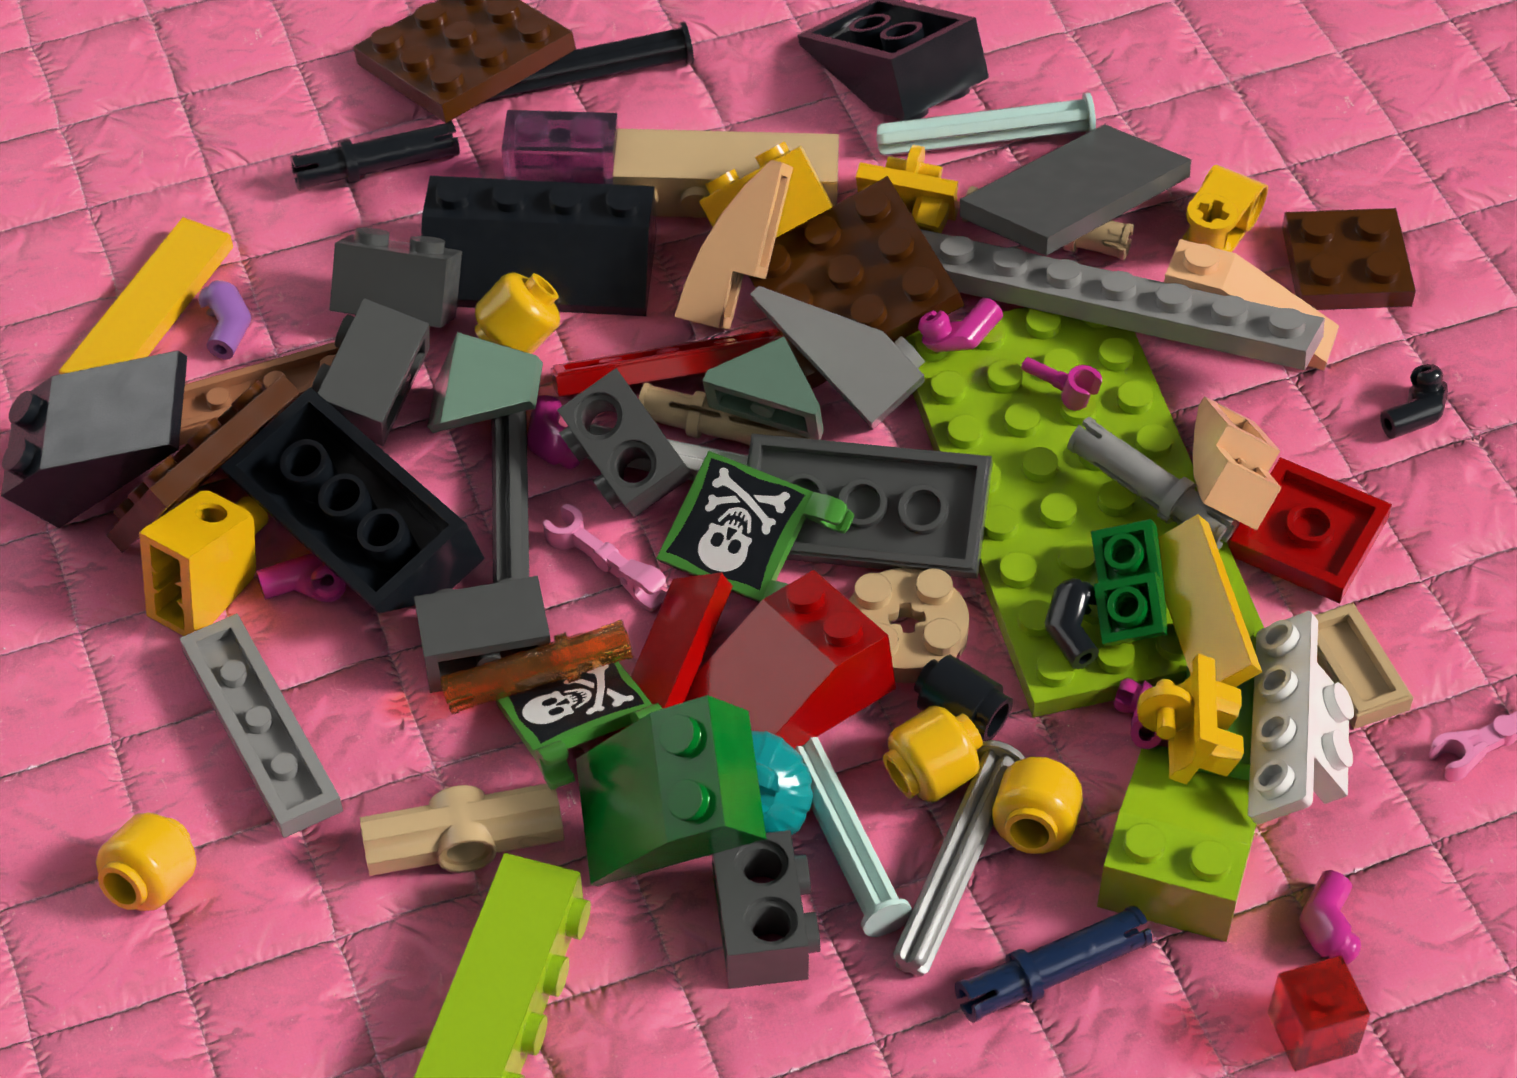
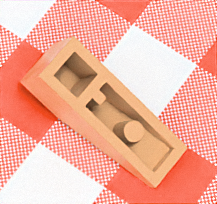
(1229, 274)

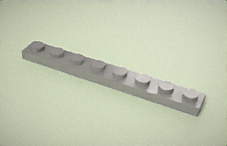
(1129, 301)

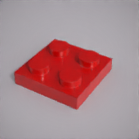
(1313, 531)

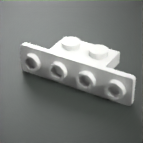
(1296, 724)

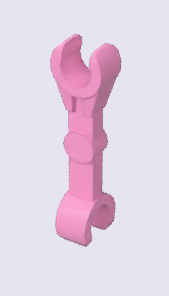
(639, 579)
(1473, 745)

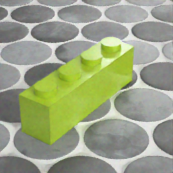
(508, 973)

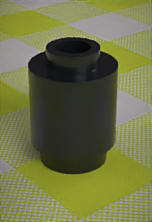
(964, 690)

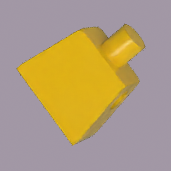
(199, 559)

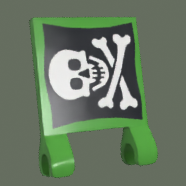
(744, 525)
(572, 713)

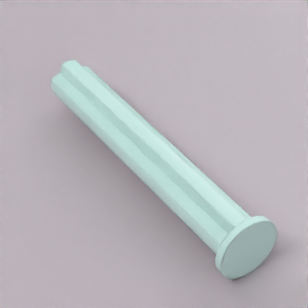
(988, 126)
(852, 847)

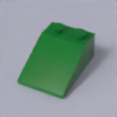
(670, 790)

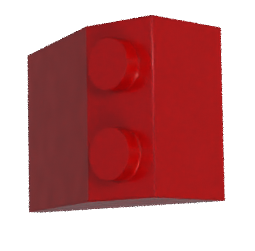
(800, 662)

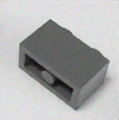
(404, 276)
(374, 367)
(479, 625)

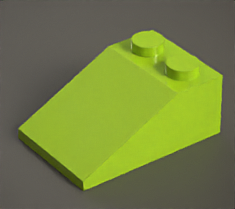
(1179, 848)

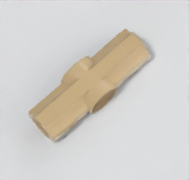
(461, 829)

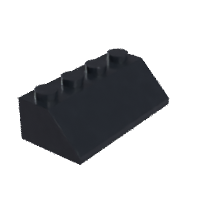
(578, 236)
(353, 506)

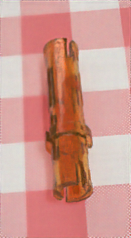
(549, 663)

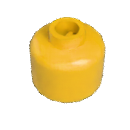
(518, 312)
(933, 754)
(1037, 805)
(145, 862)

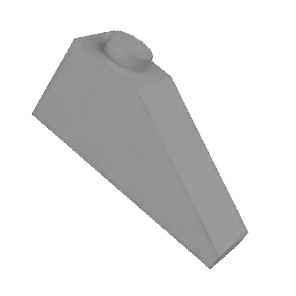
(853, 357)

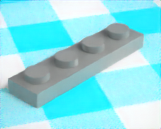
(261, 725)

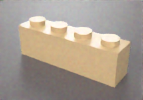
(685, 160)

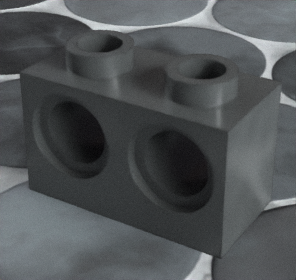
(631, 438)
(757, 909)

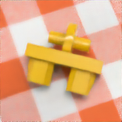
(919, 186)
(1192, 720)

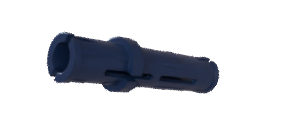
(1028, 974)

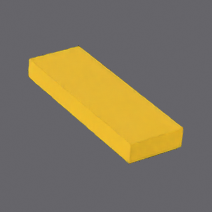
(1204, 602)

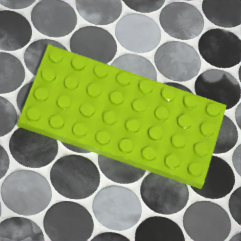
(1050, 498)

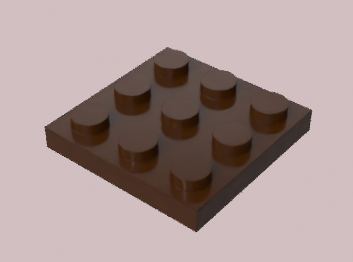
(463, 52)
(862, 264)
(199, 459)

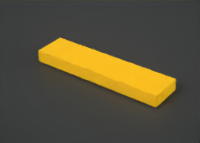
(154, 297)

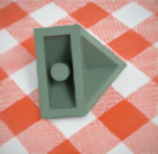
(482, 383)
(766, 389)

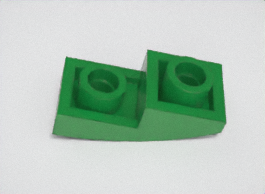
(1129, 583)

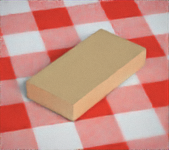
(1358, 662)

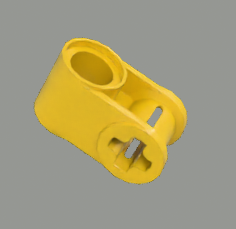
(1224, 208)

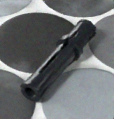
(375, 155)

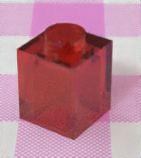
(1318, 1013)

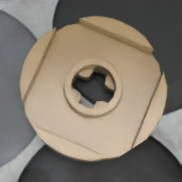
(921, 596)

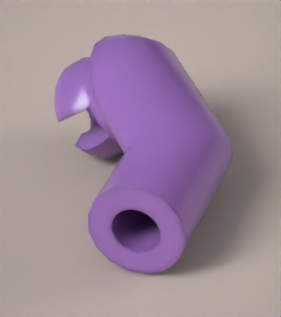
(231, 314)

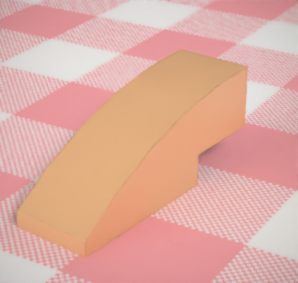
(735, 247)
(1233, 464)

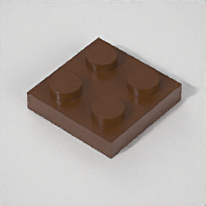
(1348, 258)

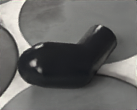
(1423, 406)
(1064, 621)

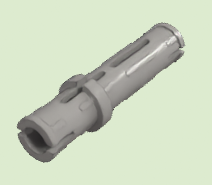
(1172, 497)

